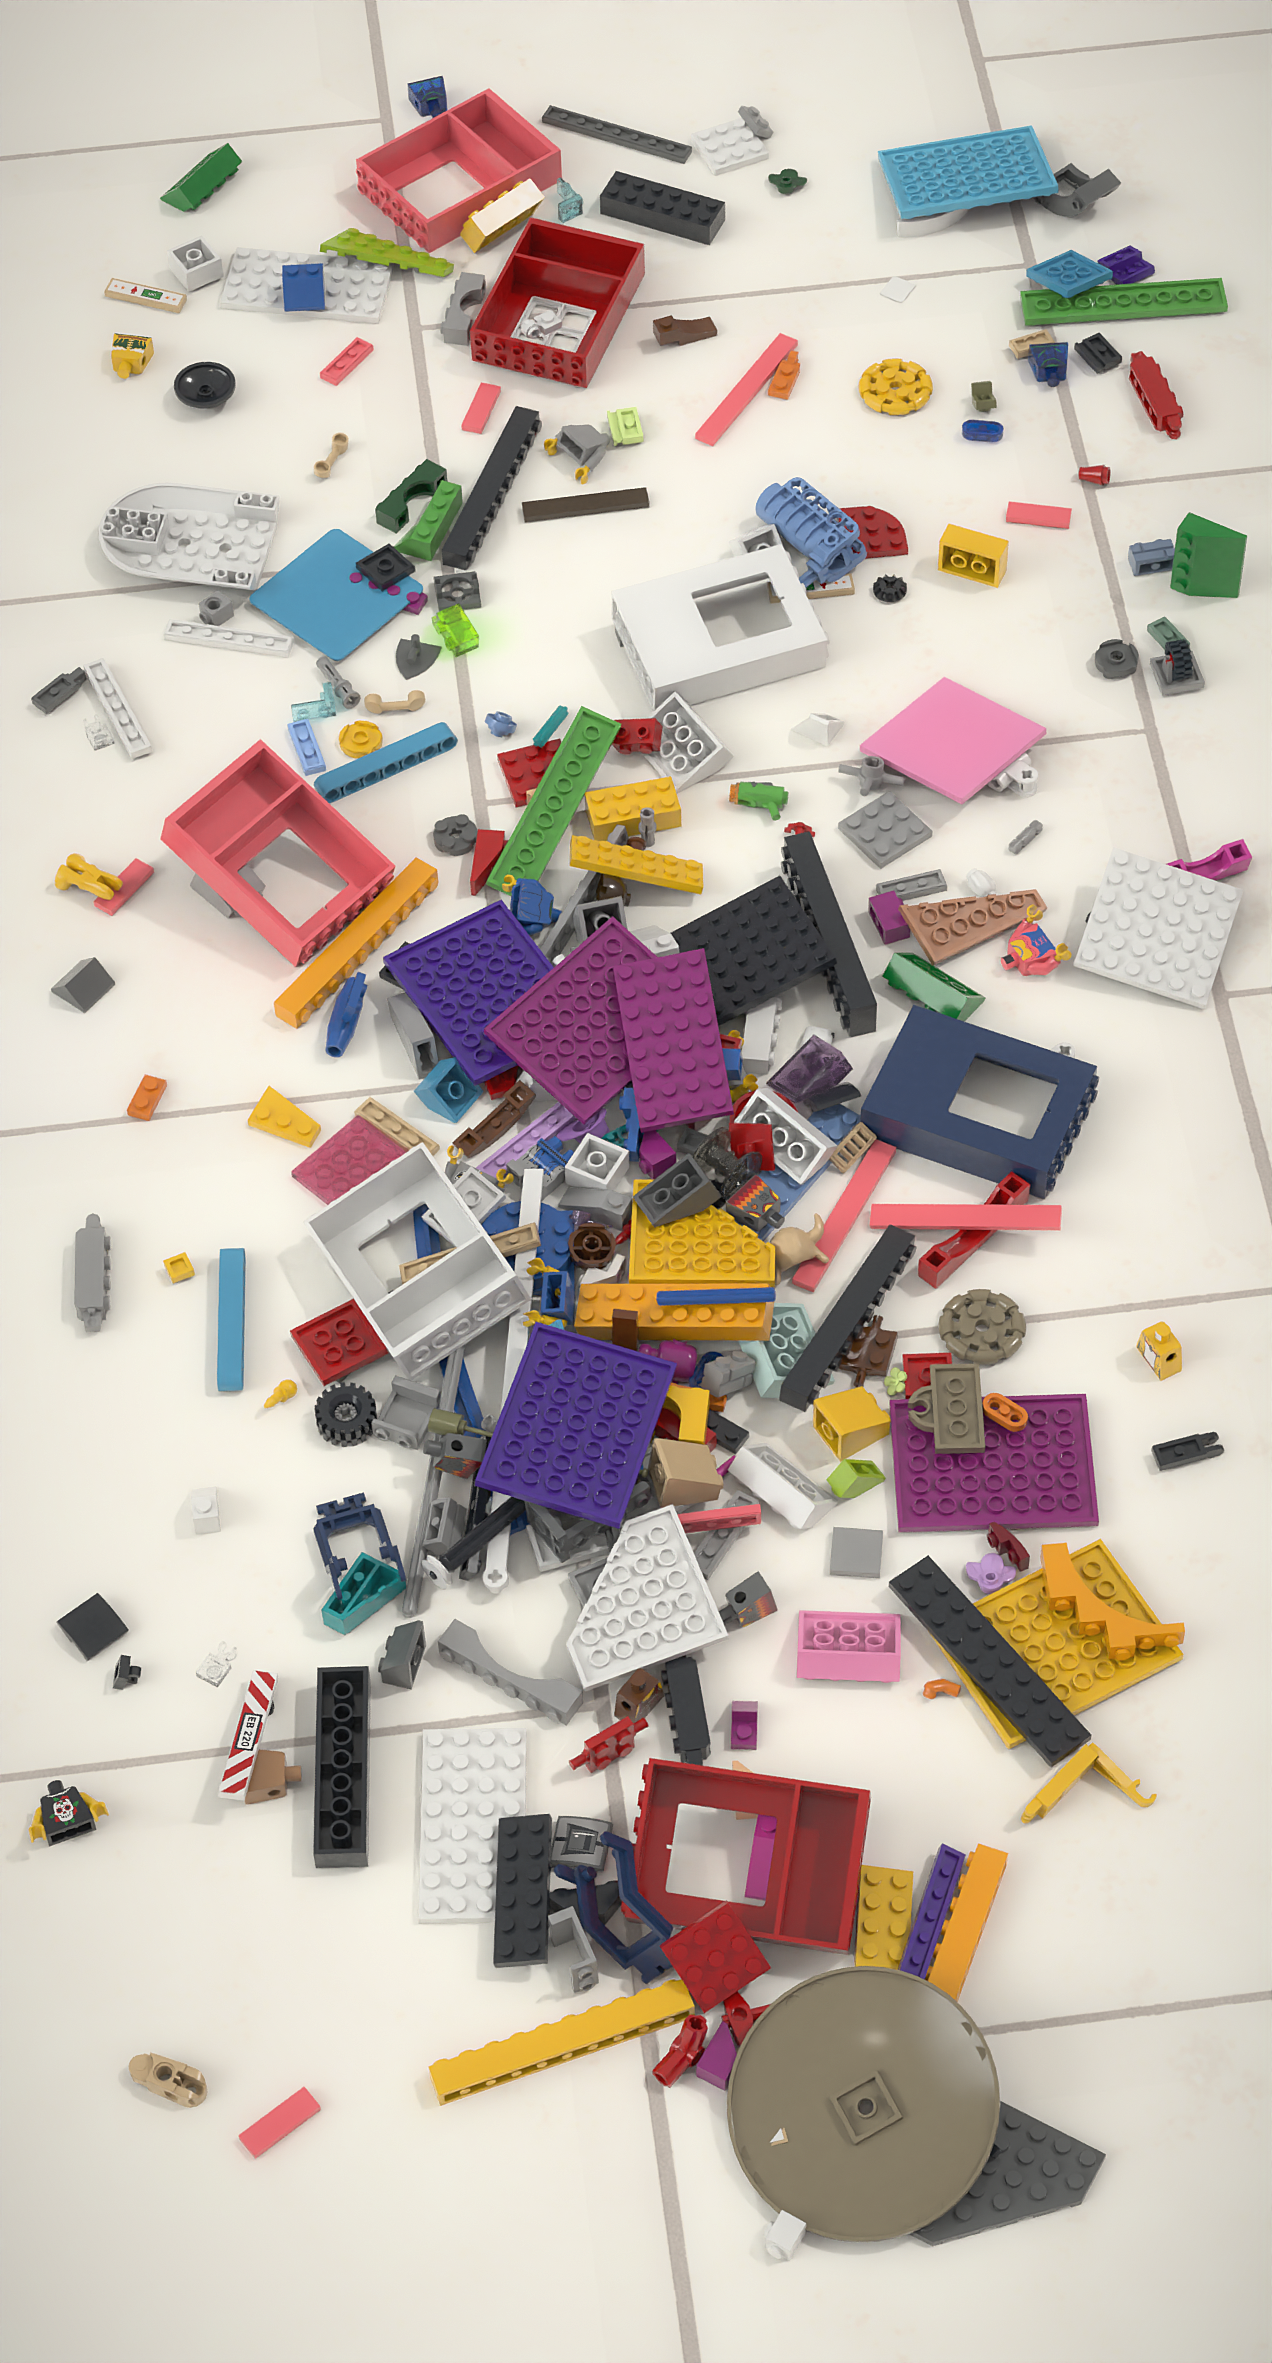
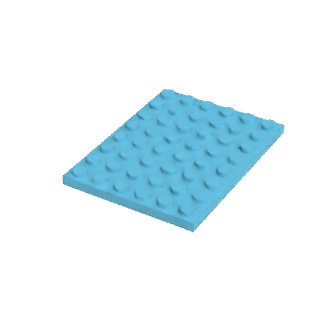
(967, 172)

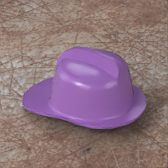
(576, 1130)

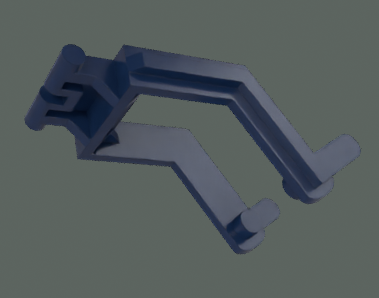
(346, 1516)
(646, 1952)

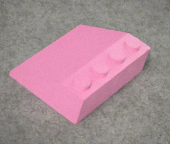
(849, 1646)

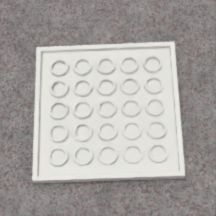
(1158, 928)

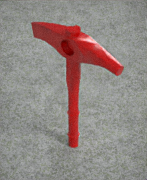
(740, 2016)

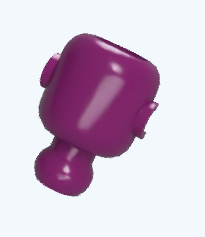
(677, 1352)

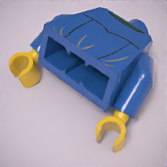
(531, 904)

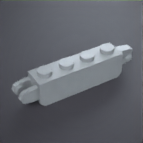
(91, 1273)

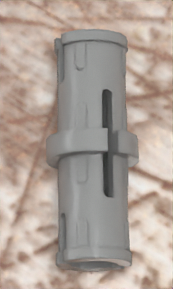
(647, 826)

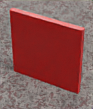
(752, 1138)

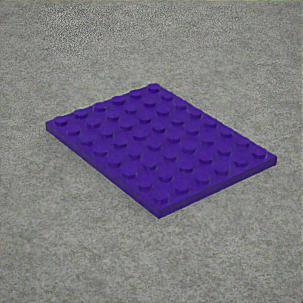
(467, 979)
(576, 1425)

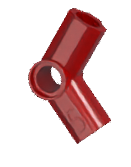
(684, 2051)

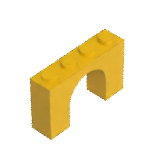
(692, 1410)

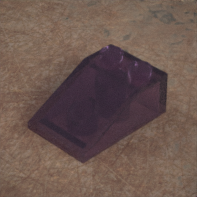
(810, 1071)

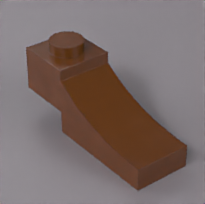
(683, 331)
(625, 1329)

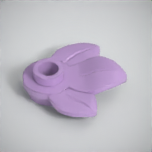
(990, 1573)

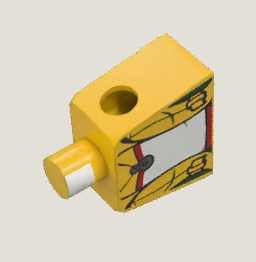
(1161, 1350)

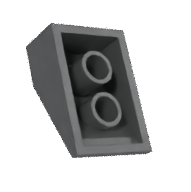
(677, 1193)

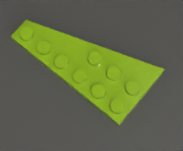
(371, 249)

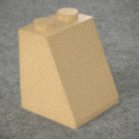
(683, 1473)

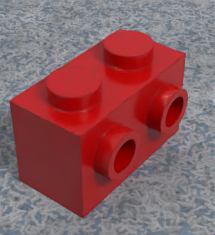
(638, 736)

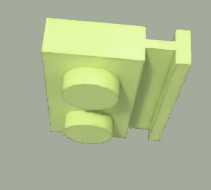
(625, 426)

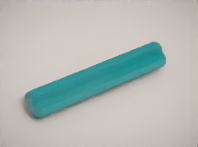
(550, 726)

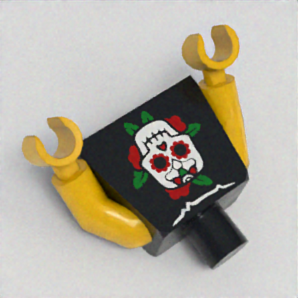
(65, 1814)

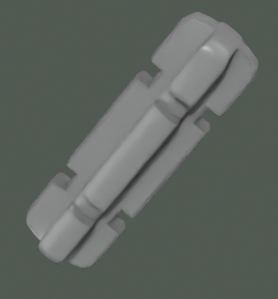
(1025, 836)

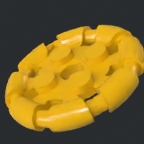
(894, 400)

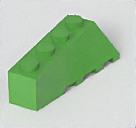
(429, 531)

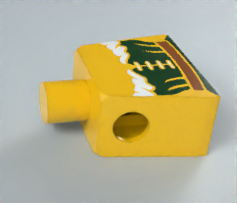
(131, 354)

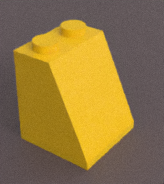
(850, 1421)

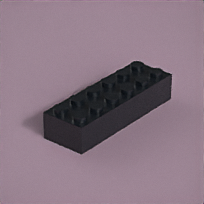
(662, 207)

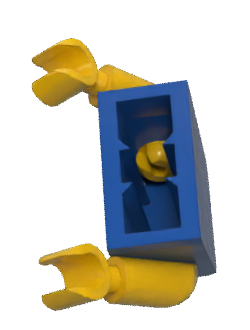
(557, 1296)

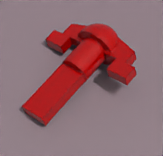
(798, 827)

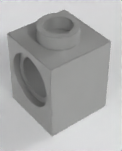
(216, 609)

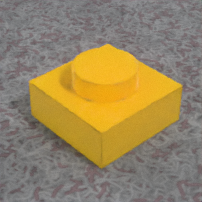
(179, 1267)

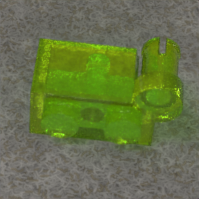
(456, 630)

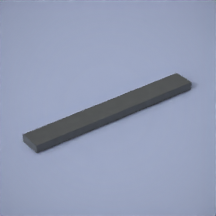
(617, 134)

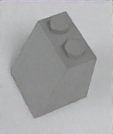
(216, 900)
(593, 915)

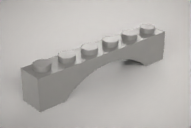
(552, 1696)

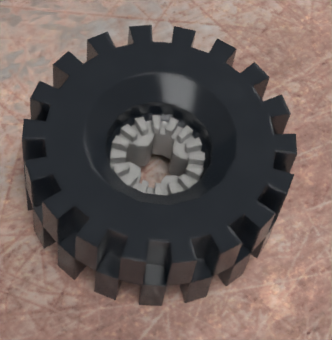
(341, 1402)

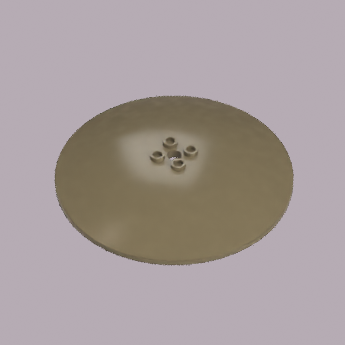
(851, 2042)

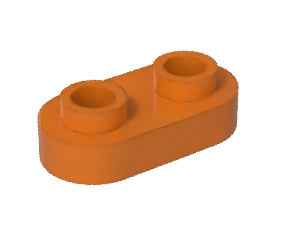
(1006, 1412)

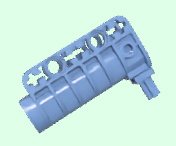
(812, 529)

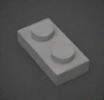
(754, 120)

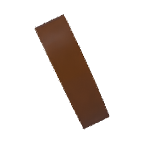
(497, 1122)

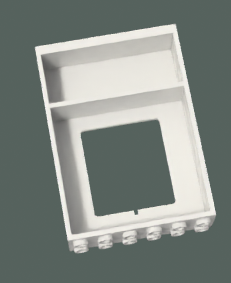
(674, 647)
(445, 1301)

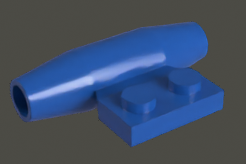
(345, 1015)

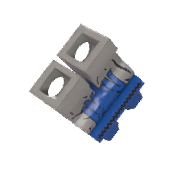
(543, 1156)

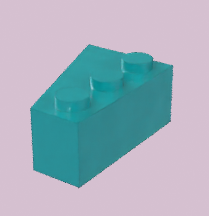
(364, 1591)

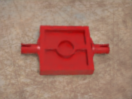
(609, 1744)

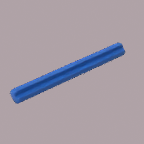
(716, 1296)

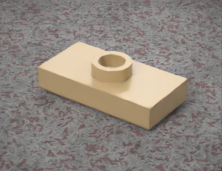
(1020, 345)

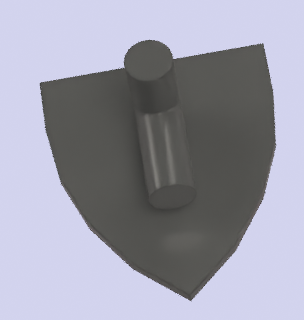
(415, 657)

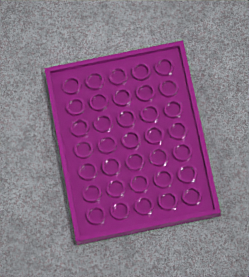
(571, 1024)
(1019, 1482)

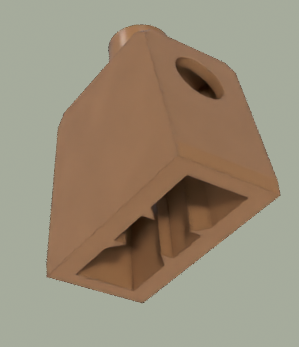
(271, 1777)

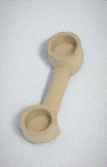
(339, 446)
(374, 702)

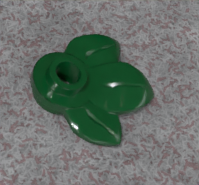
(787, 180)

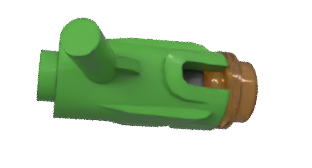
(759, 795)

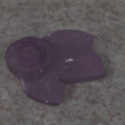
(581, 1217)

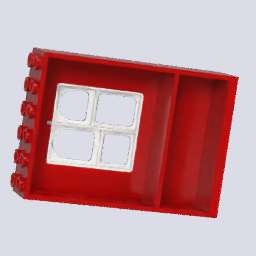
(566, 272)

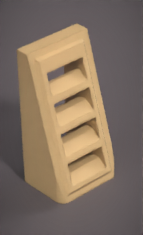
(862, 1137)

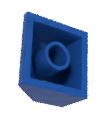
(303, 287)

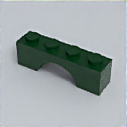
(424, 480)

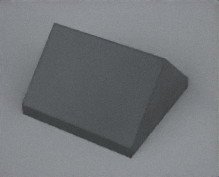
(84, 984)

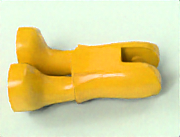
(92, 879)

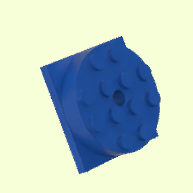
(553, 1232)

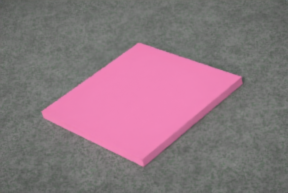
(953, 740)

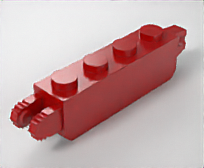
(1155, 394)

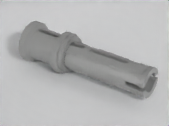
(342, 687)

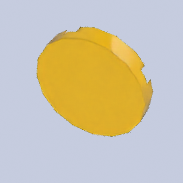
(360, 739)

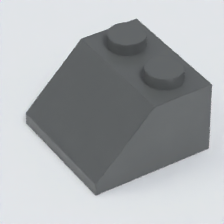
(403, 1655)

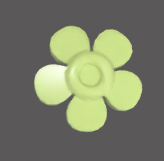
(895, 1381)

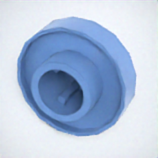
(500, 724)

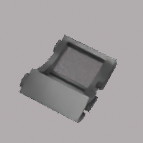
(1077, 191)

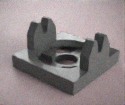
(469, 577)

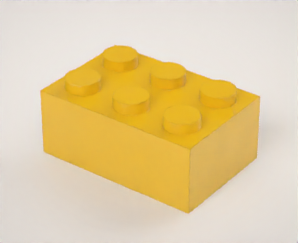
(973, 555)

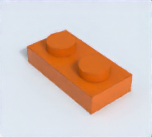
(146, 1097)

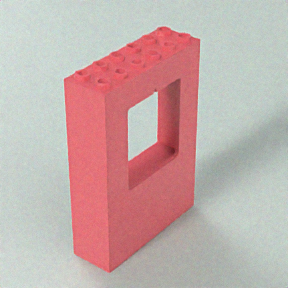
(480, 137)
(245, 813)

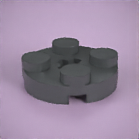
(1116, 668)
(455, 825)

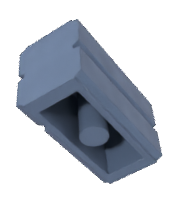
(1151, 557)

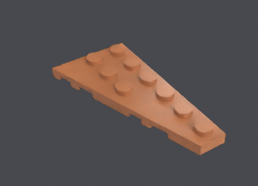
(964, 922)

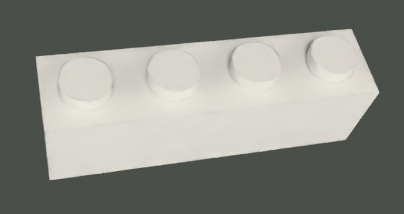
(760, 1036)

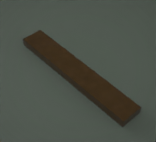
(585, 504)

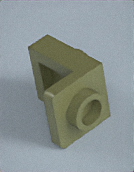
(982, 396)

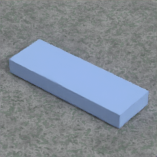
(306, 747)

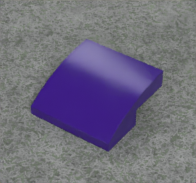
(1127, 265)

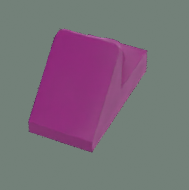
(744, 1725)

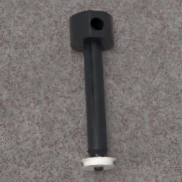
(439, 1569)

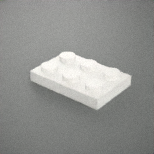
(477, 1193)

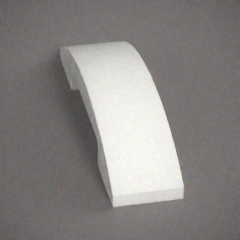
(928, 224)

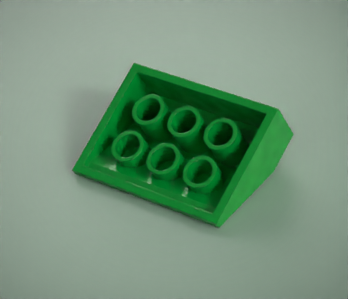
(1207, 559)

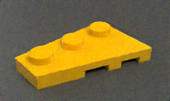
(283, 1119)

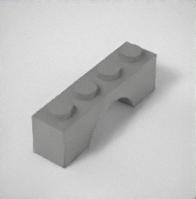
(468, 292)

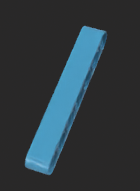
(385, 762)
(231, 1319)

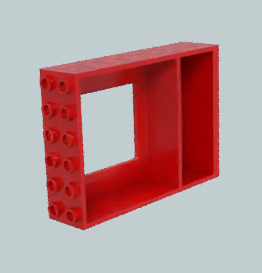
(812, 1860)

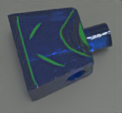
(428, 96)
(1049, 362)

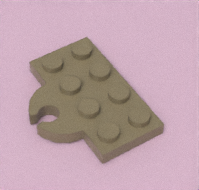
(952, 1408)

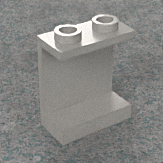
(565, 1927)

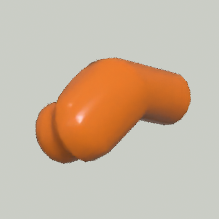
(940, 1685)

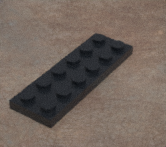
(522, 1891)

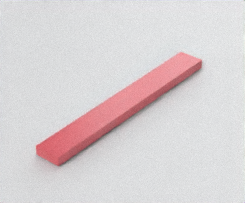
(746, 389)
(846, 1213)
(966, 1216)

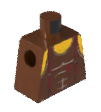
(640, 1693)

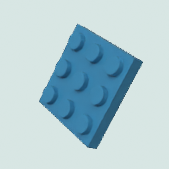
(1069, 273)

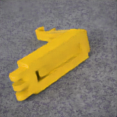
(1073, 1772)

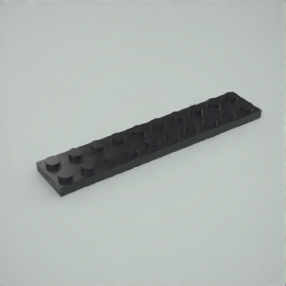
(990, 1661)

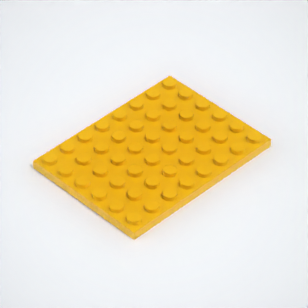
(1049, 1640)

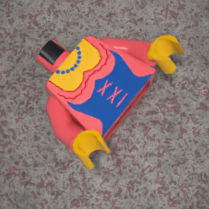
(1031, 949)

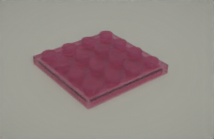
(346, 1160)

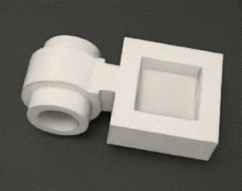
(545, 323)

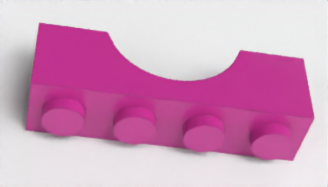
(1226, 861)

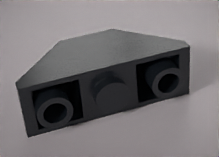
(607, 1900)

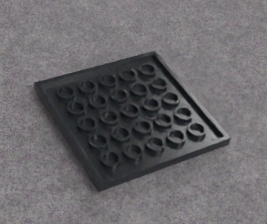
(756, 948)

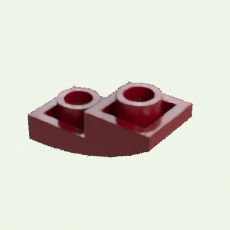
(1007, 1543)

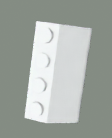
(796, 1143)
(781, 1485)

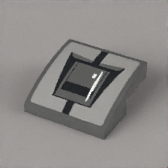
(579, 1842)

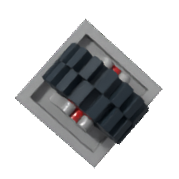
(1177, 669)

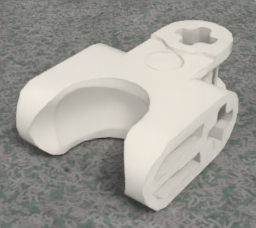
(1017, 776)

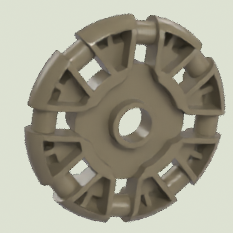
(981, 1314)

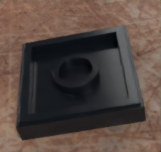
(385, 567)

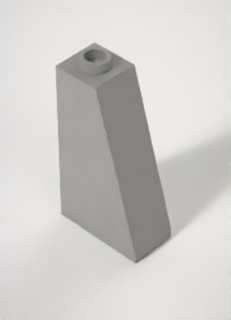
(414, 1034)

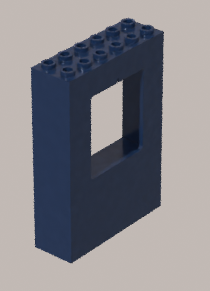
(923, 1075)

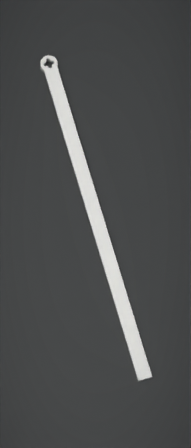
(517, 1341)

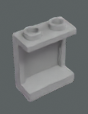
(406, 1413)

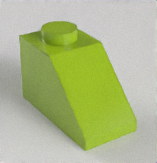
(854, 1478)

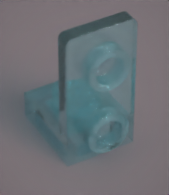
(572, 203)
(316, 709)

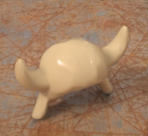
(796, 1246)

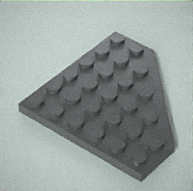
(1029, 2178)

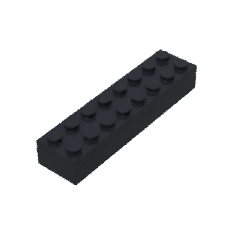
(342, 1767)

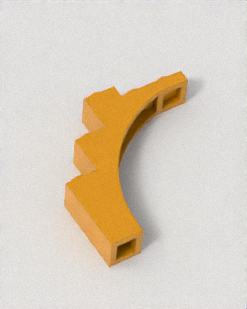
(1093, 1616)

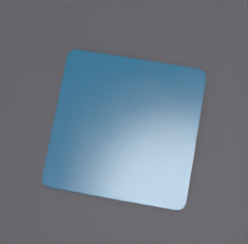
(321, 602)

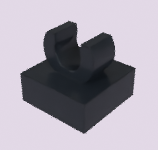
(125, 1673)

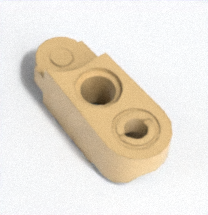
(149, 2068)

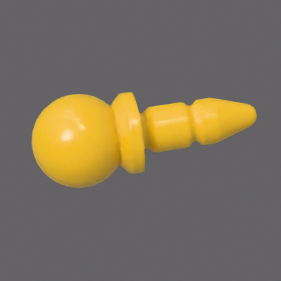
(284, 1391)

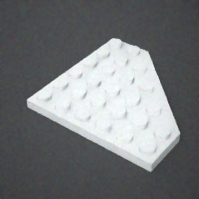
(644, 1604)

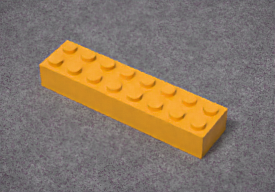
(667, 1322)

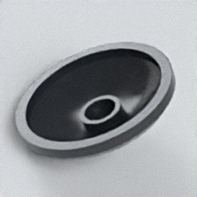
(204, 385)

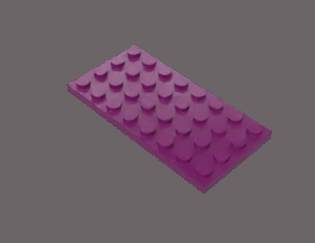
(673, 1040)

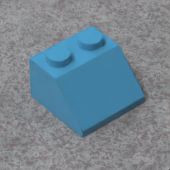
(448, 1090)

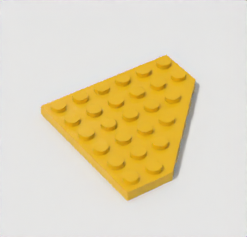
(697, 1249)

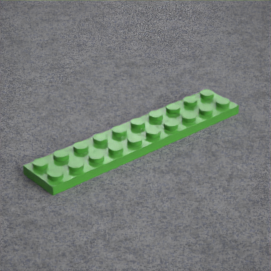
(1125, 301)
(556, 798)

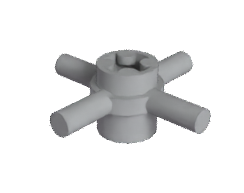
(871, 774)

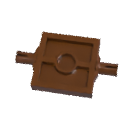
(871, 1352)

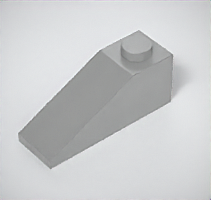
(603, 1204)

